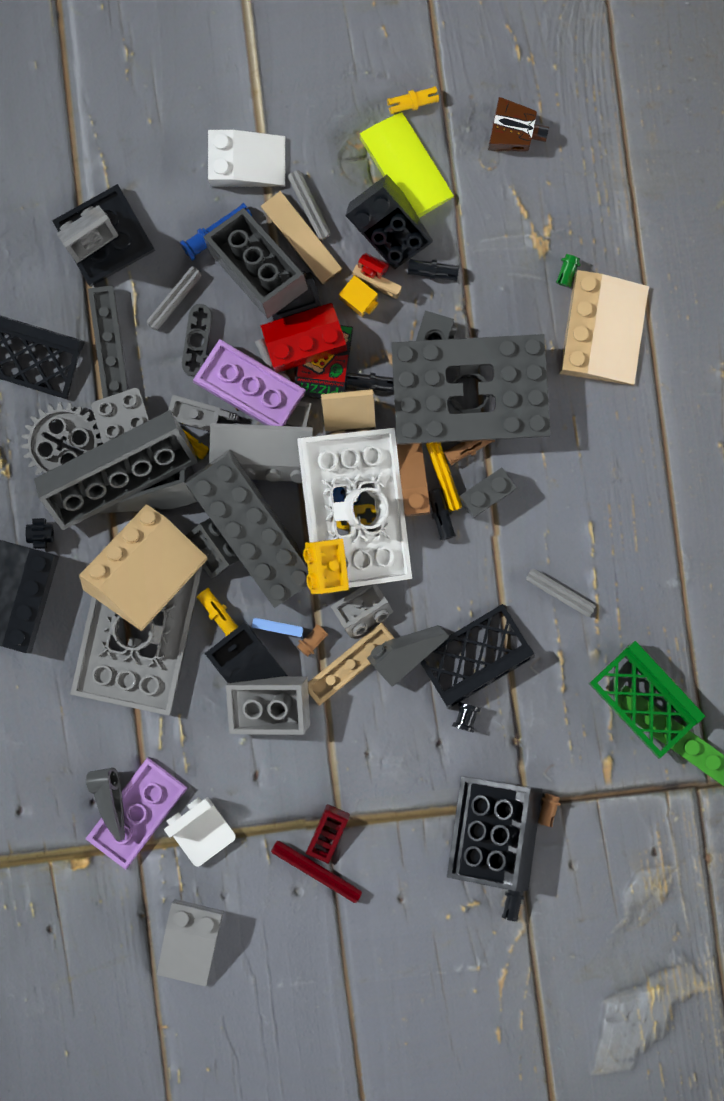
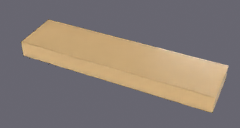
(301, 238)
(347, 665)

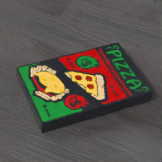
(326, 374)

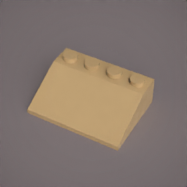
(604, 328)
(142, 568)

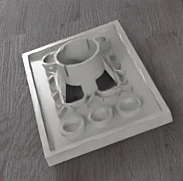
(128, 676)

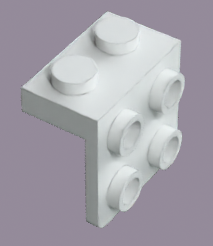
(200, 831)

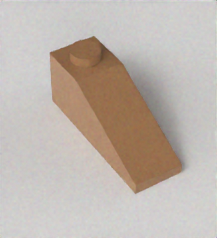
(413, 480)

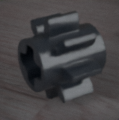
(39, 533)

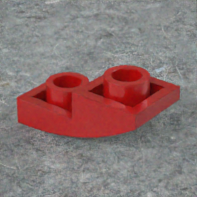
(372, 266)

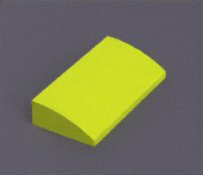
(405, 160)

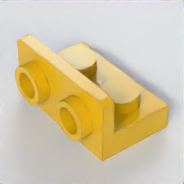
(326, 566)

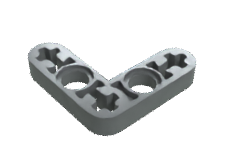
(193, 321)

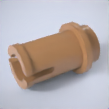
(312, 640)
(548, 809)

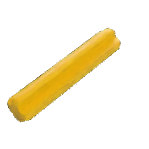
(444, 476)

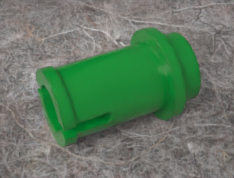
(568, 270)

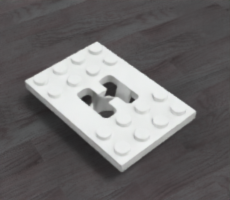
(350, 462)

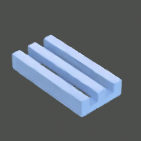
(277, 627)

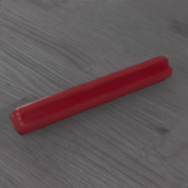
(316, 871)

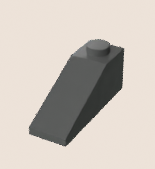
(400, 655)

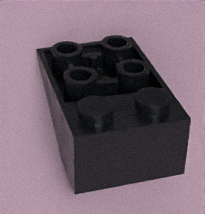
(388, 222)
(243, 657)

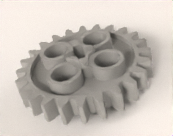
(72, 422)

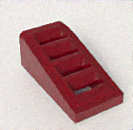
(334, 813)

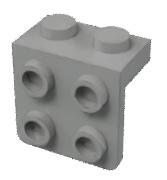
(119, 413)

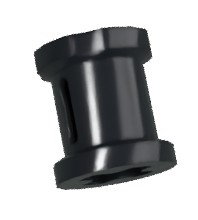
(462, 716)

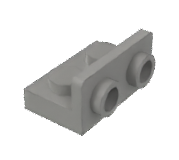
(362, 609)

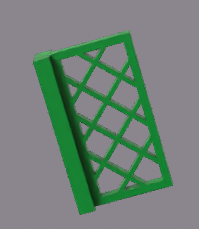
(662, 684)

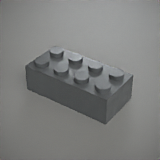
(255, 263)

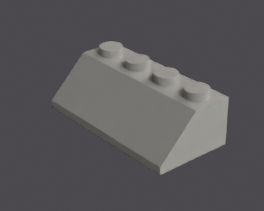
(261, 450)

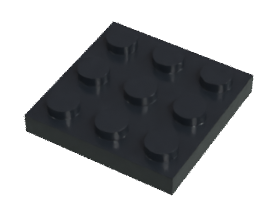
(121, 251)

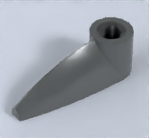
(108, 797)

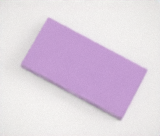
(249, 385)
(146, 804)

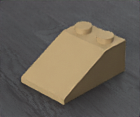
(348, 412)

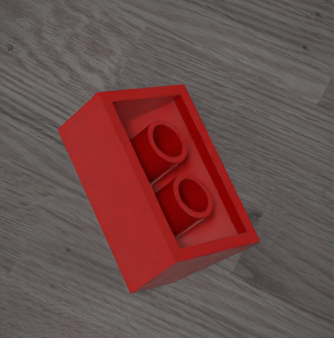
(304, 337)

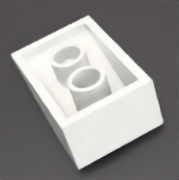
(245, 159)

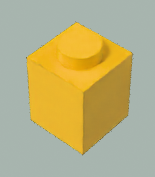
(359, 297)

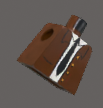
(515, 127)

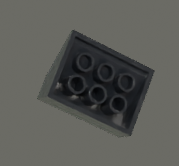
(24, 590)
(494, 833)

